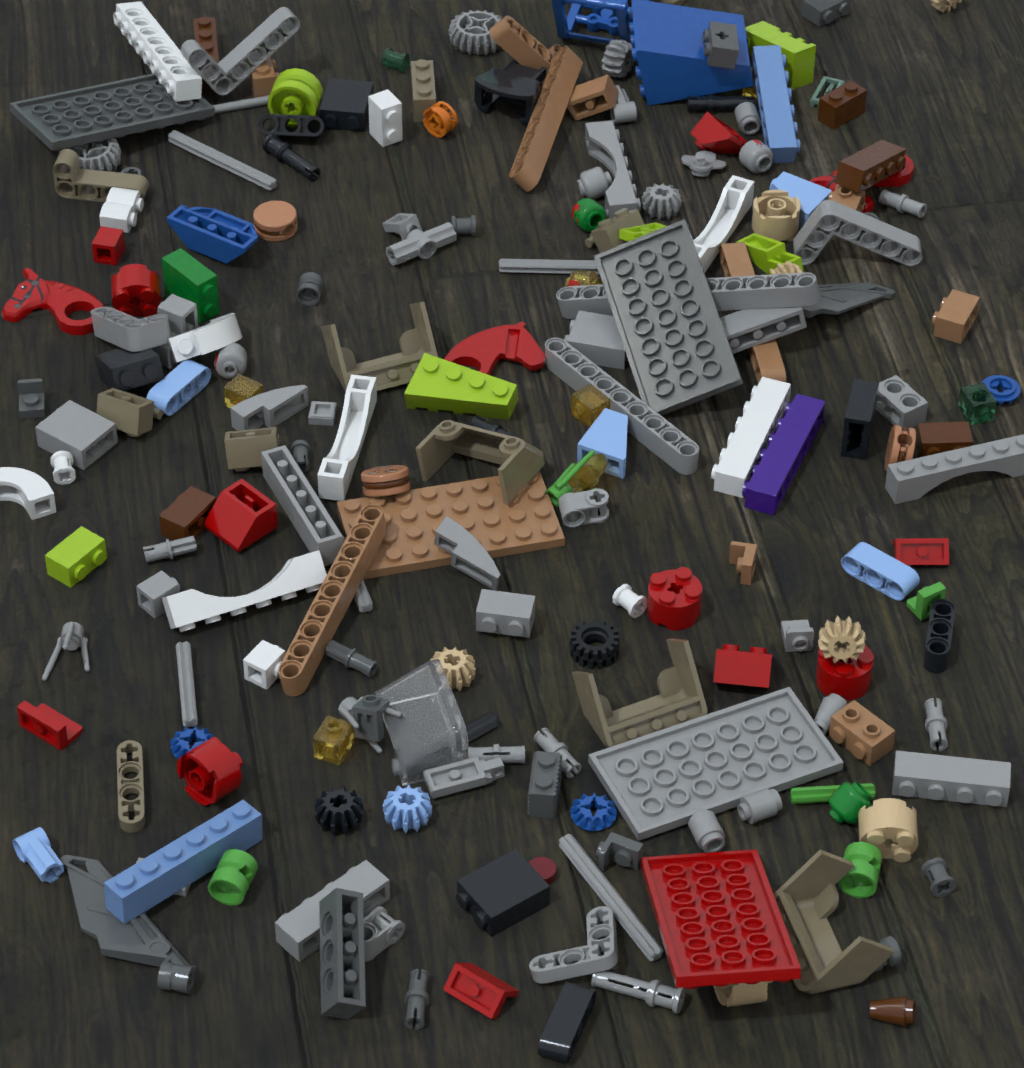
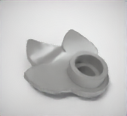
(702, 163)

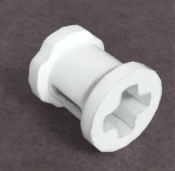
(62, 464)
(630, 601)

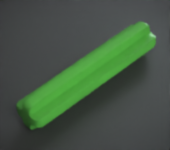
(820, 794)

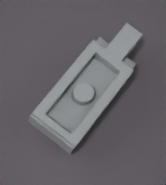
(462, 775)

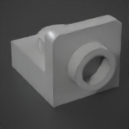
(402, 224)
(797, 635)

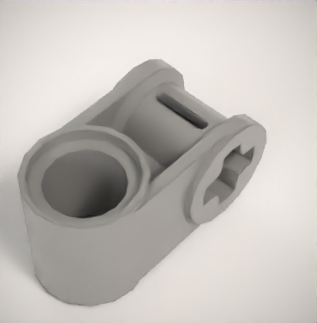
(582, 508)
(380, 932)

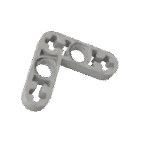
(556, 965)

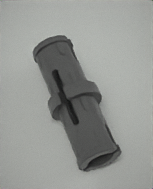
(416, 999)

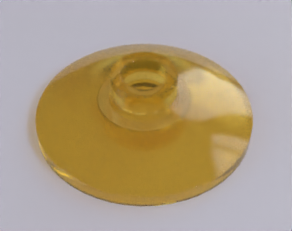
(589, 474)

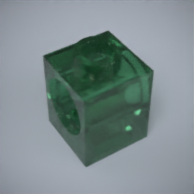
(977, 403)

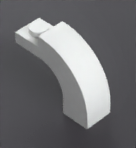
(206, 339)
(27, 490)

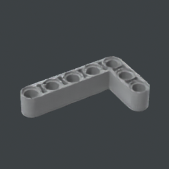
(242, 54)
(856, 227)

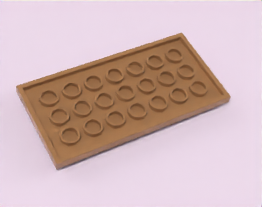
(475, 504)

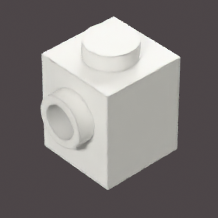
(263, 663)

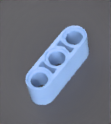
(179, 386)
(880, 571)

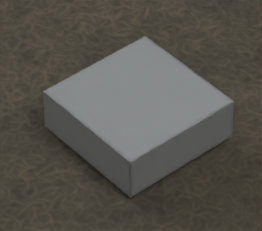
(322, 413)

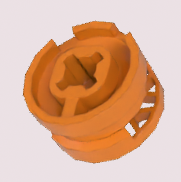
(438, 120)

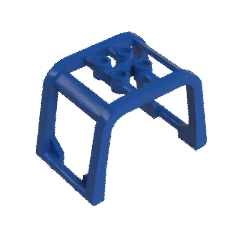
(600, 19)

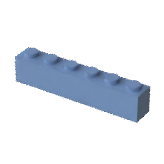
(774, 103)
(182, 861)

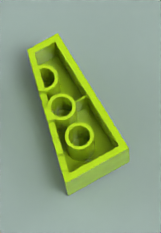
(798, 54)
(459, 389)

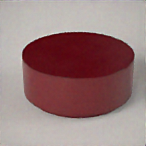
(545, 868)

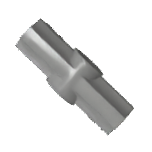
(421, 244)

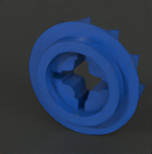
(1009, 387)
(181, 740)
(604, 815)

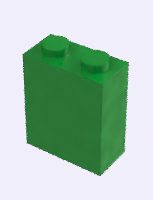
(191, 281)

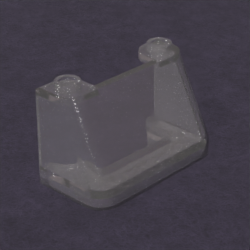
(430, 725)

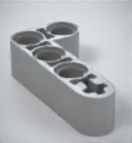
(129, 331)

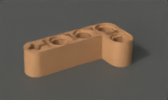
(522, 44)

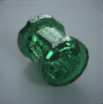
(395, 60)

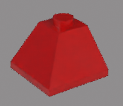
(717, 136)

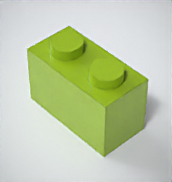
(76, 556)

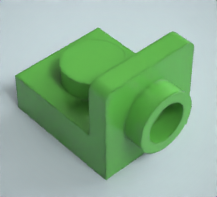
(921, 604)

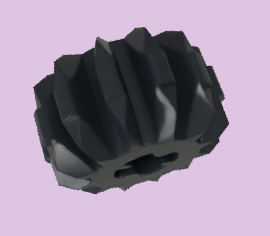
(338, 810)

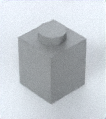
(153, 590)

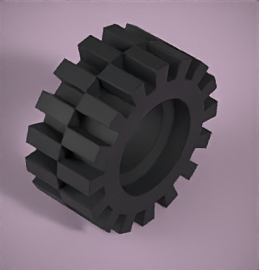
(594, 654)

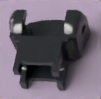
(513, 85)

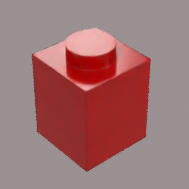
(108, 245)

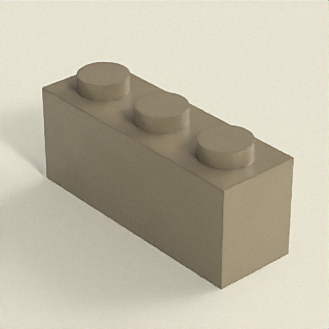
(422, 87)

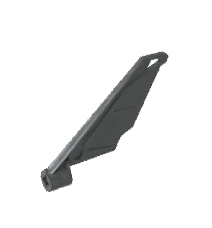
(846, 296)
(134, 941)

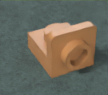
(744, 556)

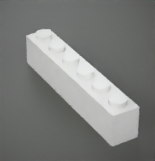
(750, 435)

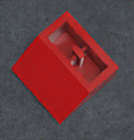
(241, 515)
(742, 667)

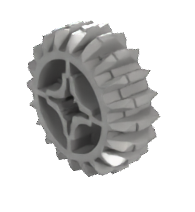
(471, 32)
(99, 155)

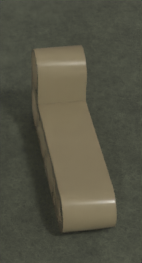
(88, 184)

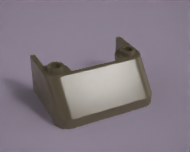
(391, 369)
(517, 457)
(678, 701)
(804, 906)

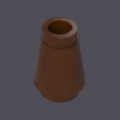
(894, 1010)

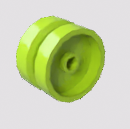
(295, 94)

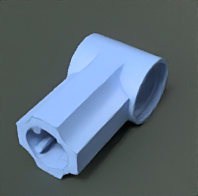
(37, 851)

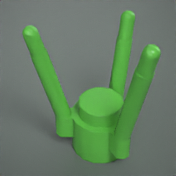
(561, 486)

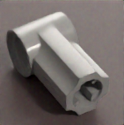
(624, 109)

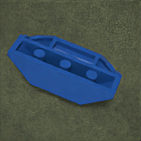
(212, 232)

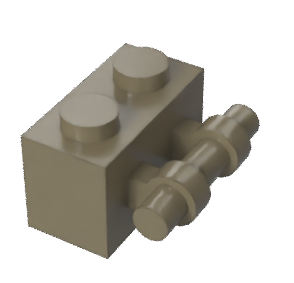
(607, 233)
(128, 411)
(245, 447)

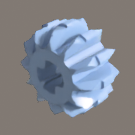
(407, 808)

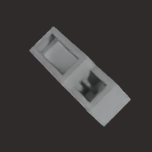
(269, 408)
(467, 553)

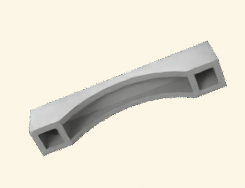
(604, 145)
(917, 476)

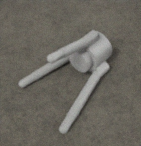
(70, 639)
(345, 711)

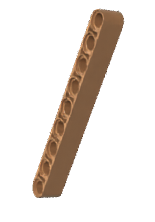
(546, 119)
(765, 356)
(332, 600)

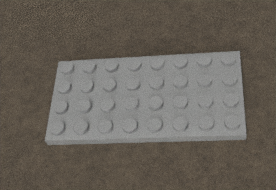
(714, 762)

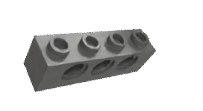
(342, 954)

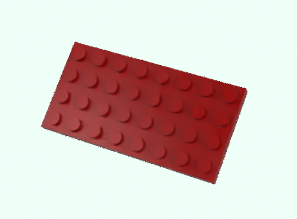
(719, 919)

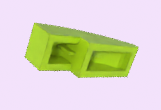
(768, 252)

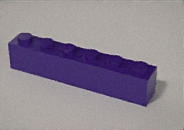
(784, 454)

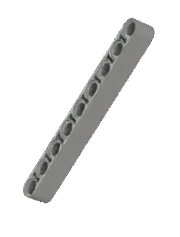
(643, 421)

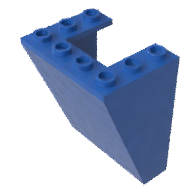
(671, 56)

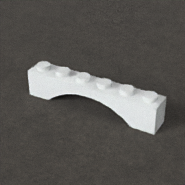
(730, 210)
(340, 463)
(192, 606)

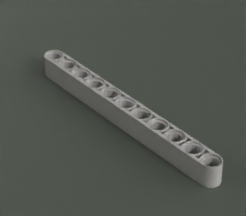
(728, 294)

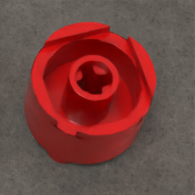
(136, 290)
(674, 598)
(843, 679)
(210, 771)

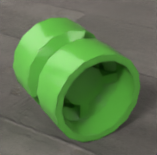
(232, 877)
(863, 877)

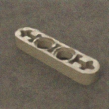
(128, 786)

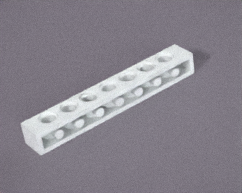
(158, 51)

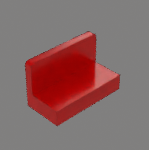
(922, 551)
(48, 724)
(478, 989)

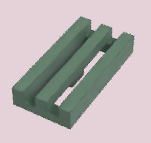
(833, 82)

